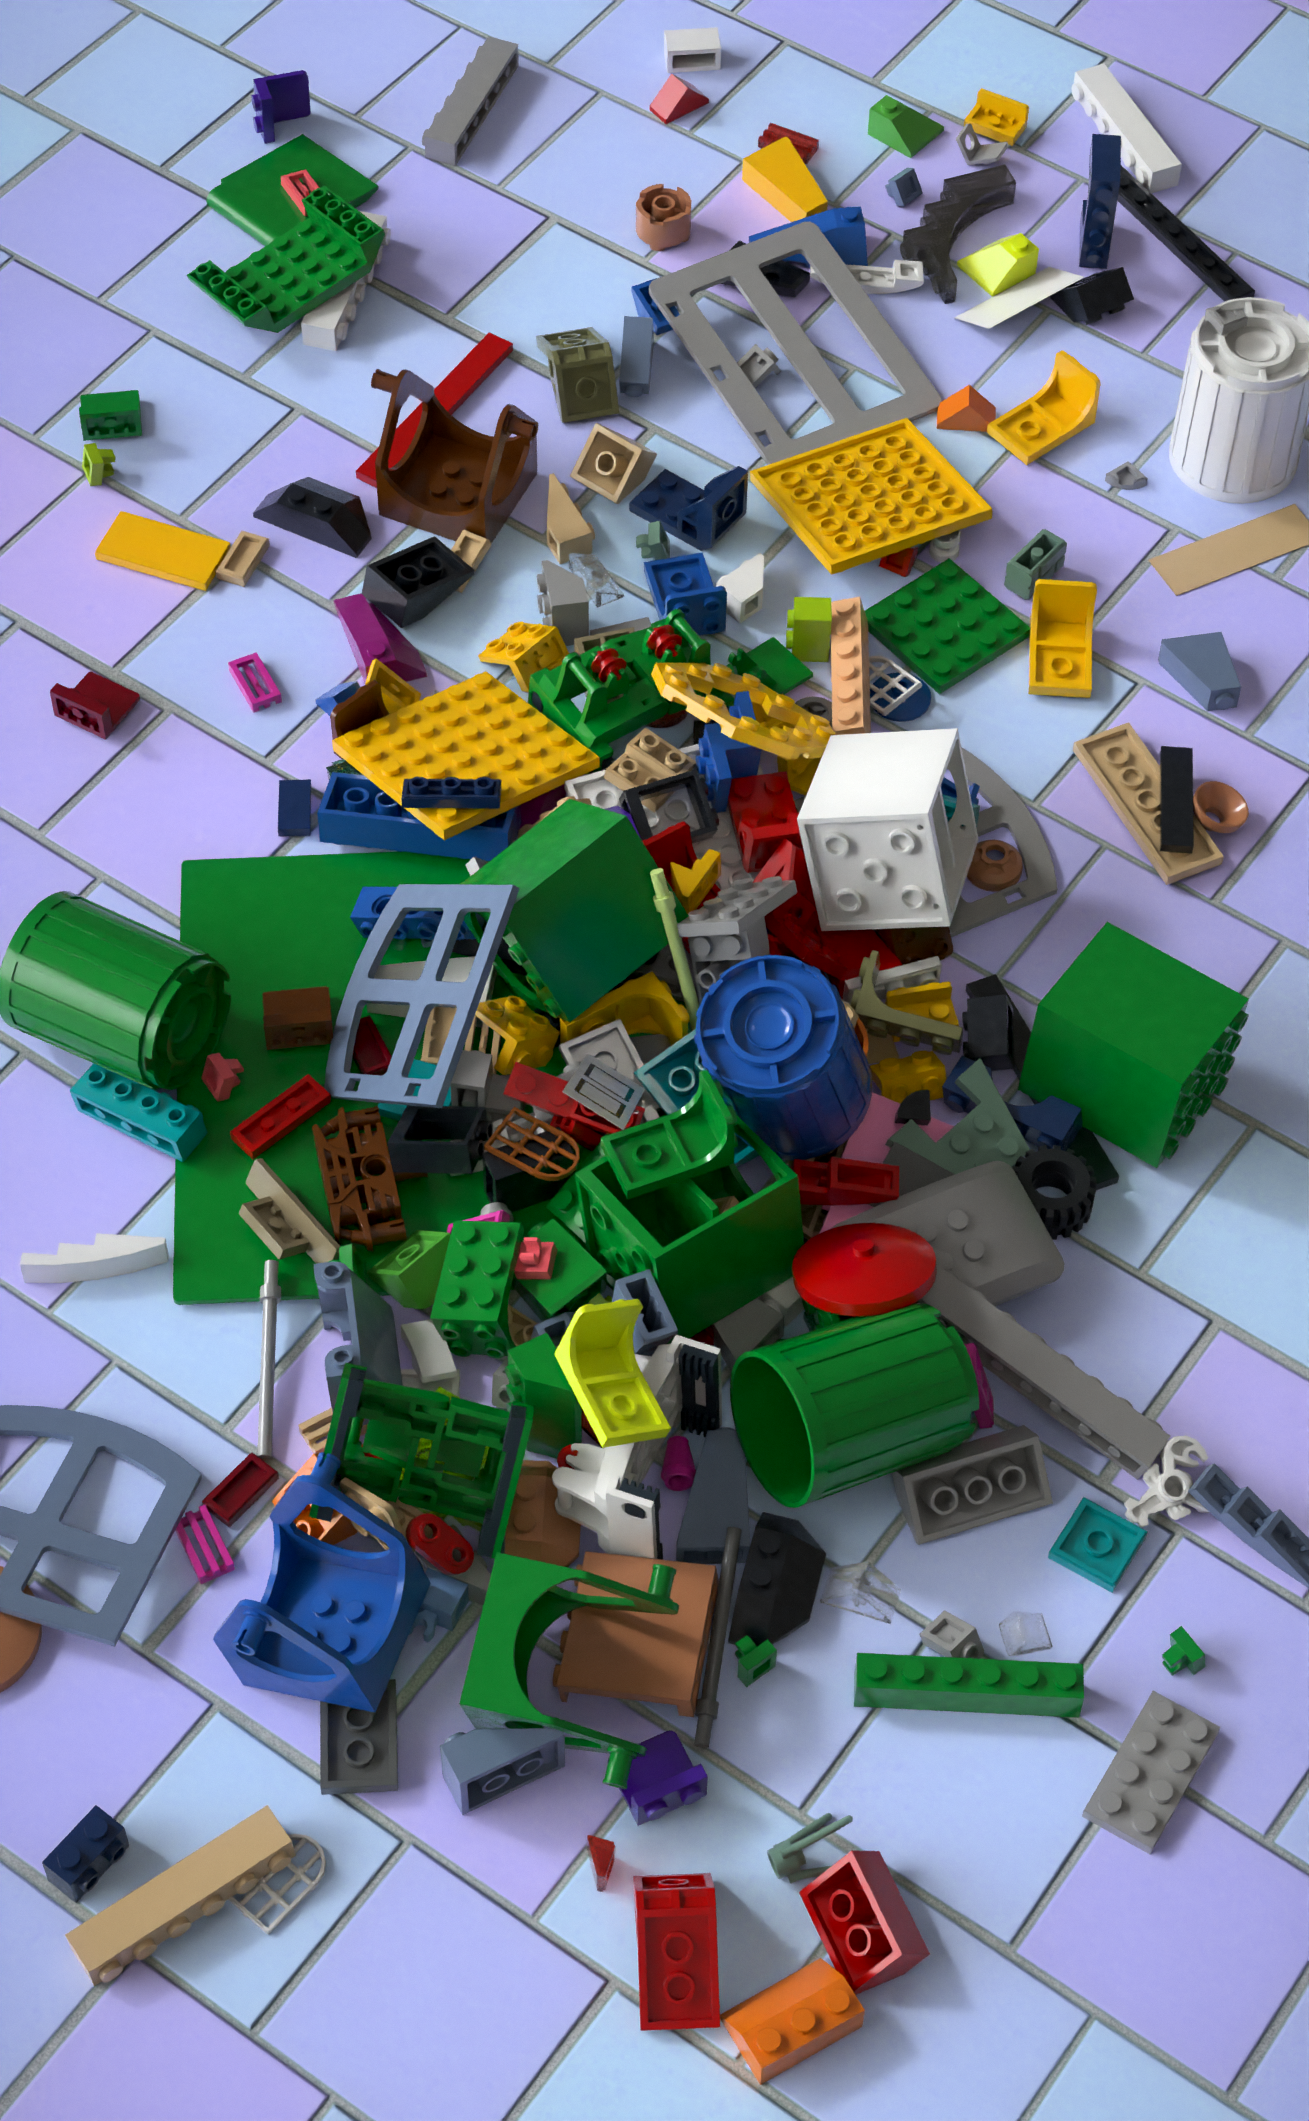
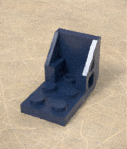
(694, 513)

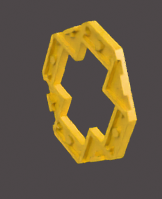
(808, 737)

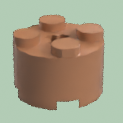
(663, 216)

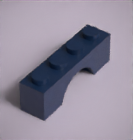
(1043, 1124)

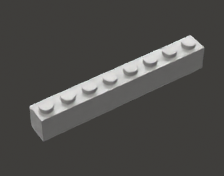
(1047, 1377)

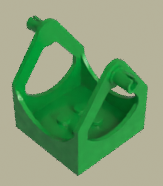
(514, 1616)

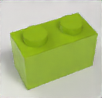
(810, 628)

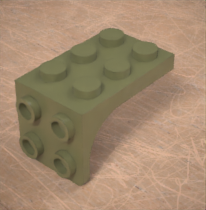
(910, 1028)

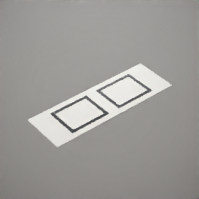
(604, 1091)

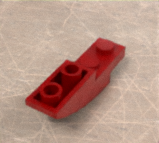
(546, 1095)

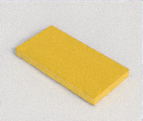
(162, 550)

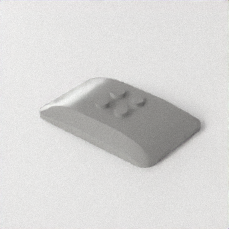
(979, 1230)

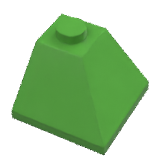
(901, 126)
(413, 1269)

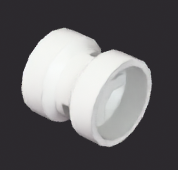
(945, 547)

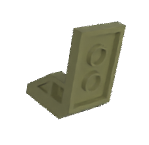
(580, 373)

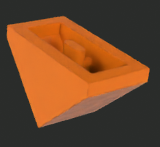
(965, 411)

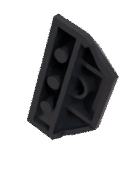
(318, 514)
(777, 1581)

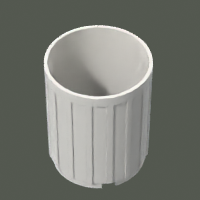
(1243, 404)

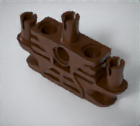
(346, 1194)

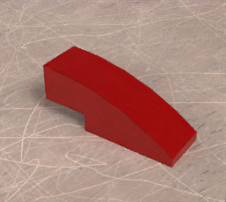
(846, 1182)

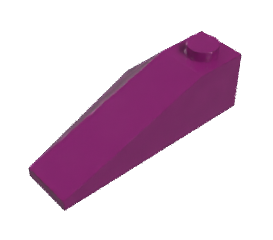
(376, 637)

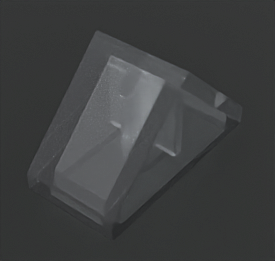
(861, 1591)

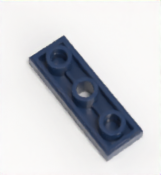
(451, 793)

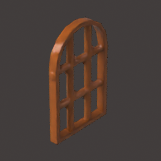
(529, 1134)

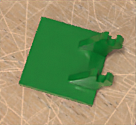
(772, 665)

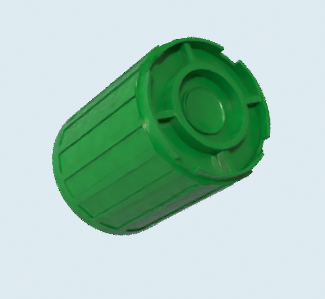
(113, 991)
(852, 1402)

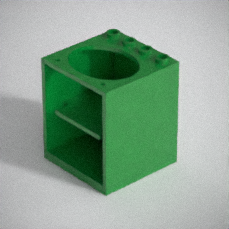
(579, 908)
(697, 1257)

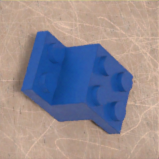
(726, 758)

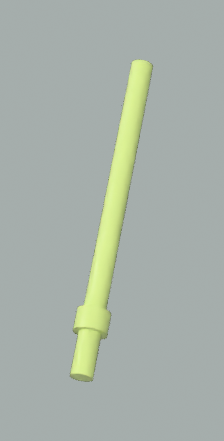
(665, 904)

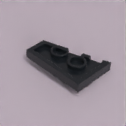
(782, 276)

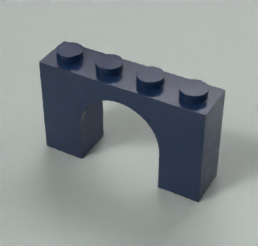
(1101, 203)

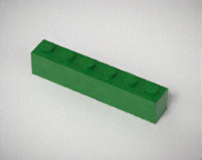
(968, 1685)

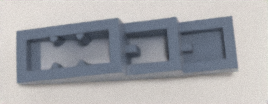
(1254, 1523)

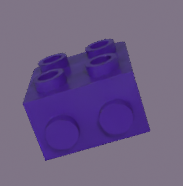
(279, 100)
(663, 1779)

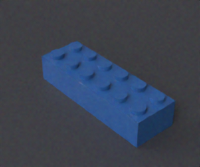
(365, 816)

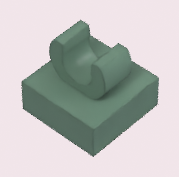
(654, 543)

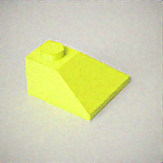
(1001, 263)

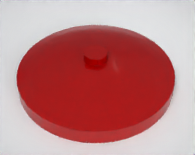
(864, 1269)

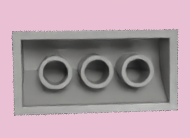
(973, 1484)

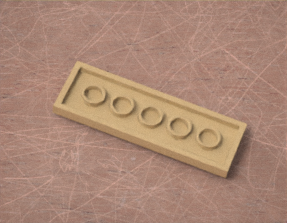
(1131, 785)

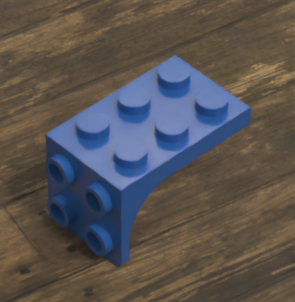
(687, 586)

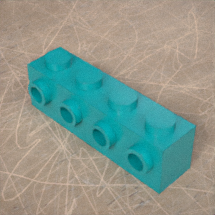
(139, 1112)

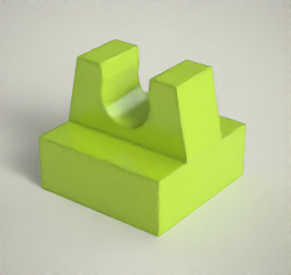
(97, 463)

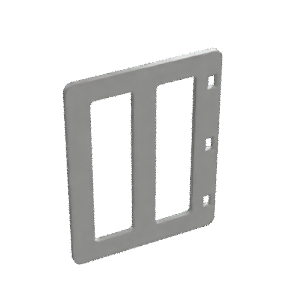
(736, 391)

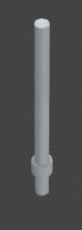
(269, 1296)

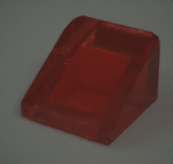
(601, 1858)

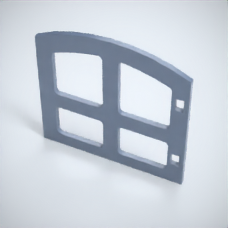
(420, 994)
(44, 1532)

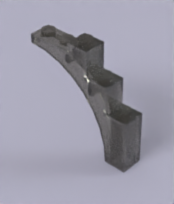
(960, 204)

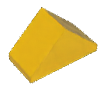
(395, 691)

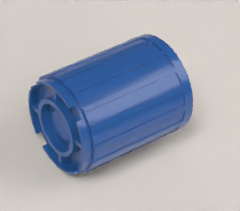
(785, 1055)

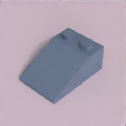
(497, 1761)

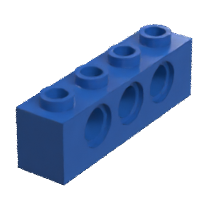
(415, 924)

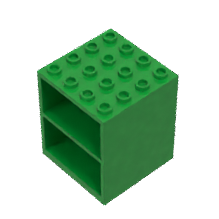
(1134, 1043)

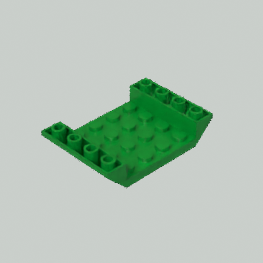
(297, 268)

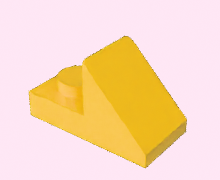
(694, 884)

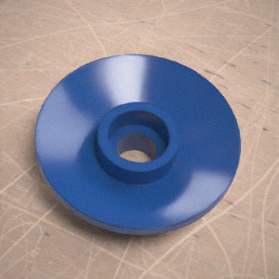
(912, 707)

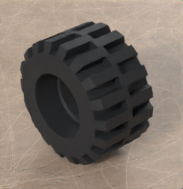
(1066, 1173)

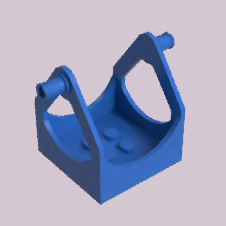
(328, 1612)

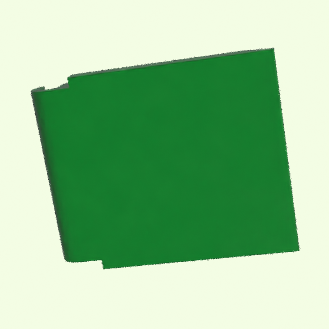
(259, 203)

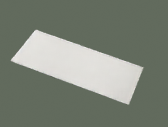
(1019, 297)

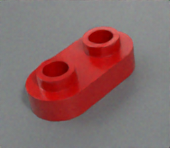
(440, 1546)

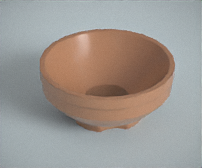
(1224, 803)
(995, 874)

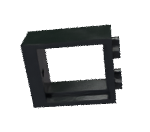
(697, 790)
(417, 1123)

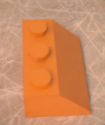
(793, 2019)

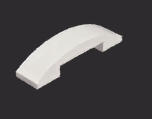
(882, 280)

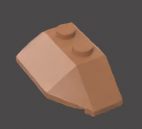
(534, 1525)

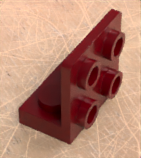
(93, 704)

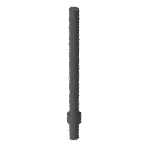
(707, 1706)

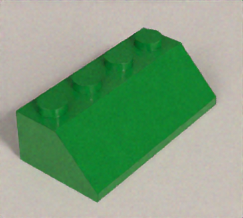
(540, 1382)

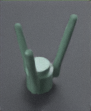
(788, 1855)

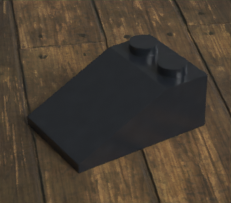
(414, 580)

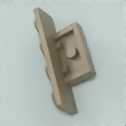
(283, 1220)

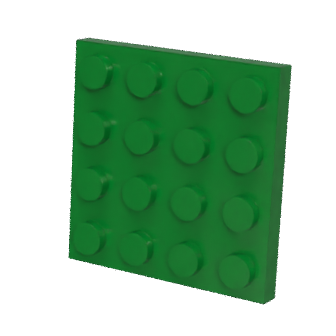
(945, 625)

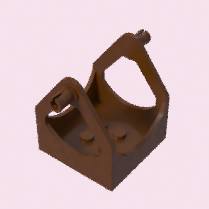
(450, 472)

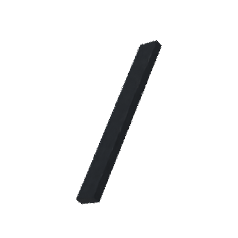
(1181, 240)
(1085, 1141)

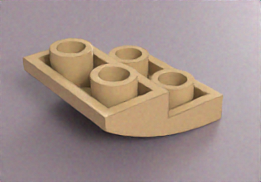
(647, 761)

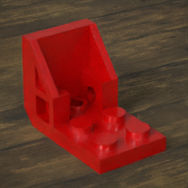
(762, 817)
(798, 934)
(677, 1951)

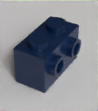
(86, 1854)

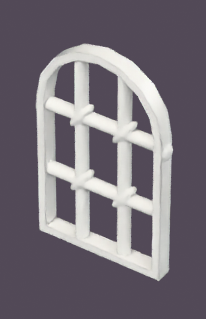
(893, 682)
(277, 1895)

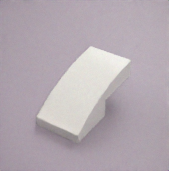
(429, 1352)

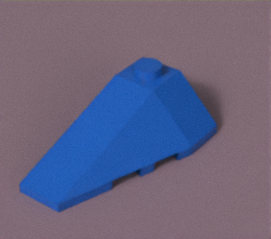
(841, 227)

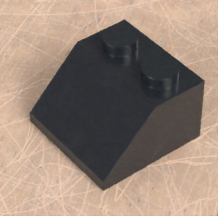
(1095, 295)

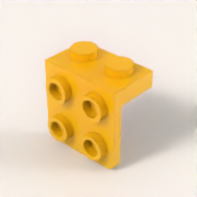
(526, 1034)

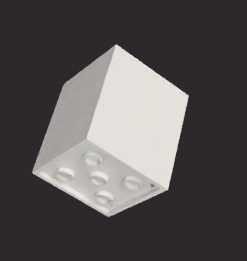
(882, 832)

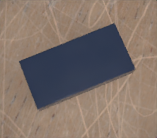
(294, 808)

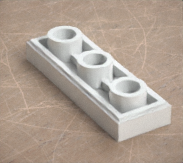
(907, 975)

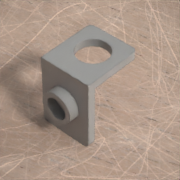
(979, 153)

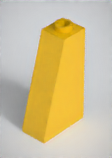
(784, 180)

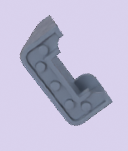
(362, 1319)

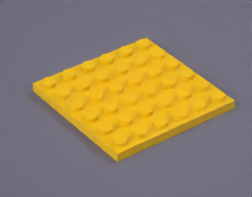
(870, 495)
(467, 734)

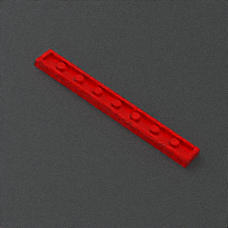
(450, 393)

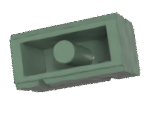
(1035, 561)

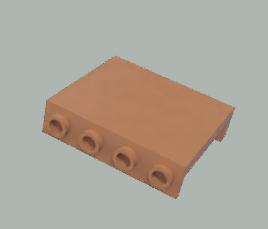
(639, 1652)

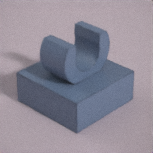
(904, 187)

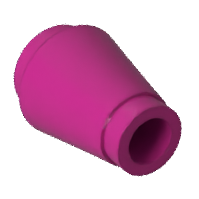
(678, 1465)

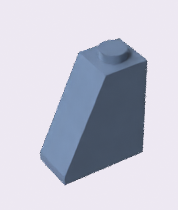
(636, 355)
(1203, 669)

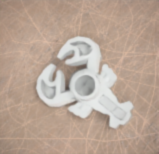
(1170, 1488)

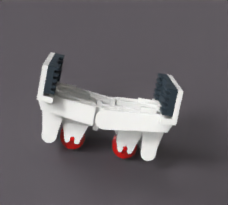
(605, 1484)

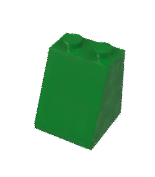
(574, 1276)

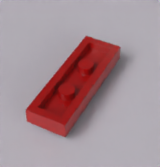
(280, 1116)

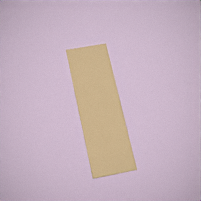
(1233, 550)

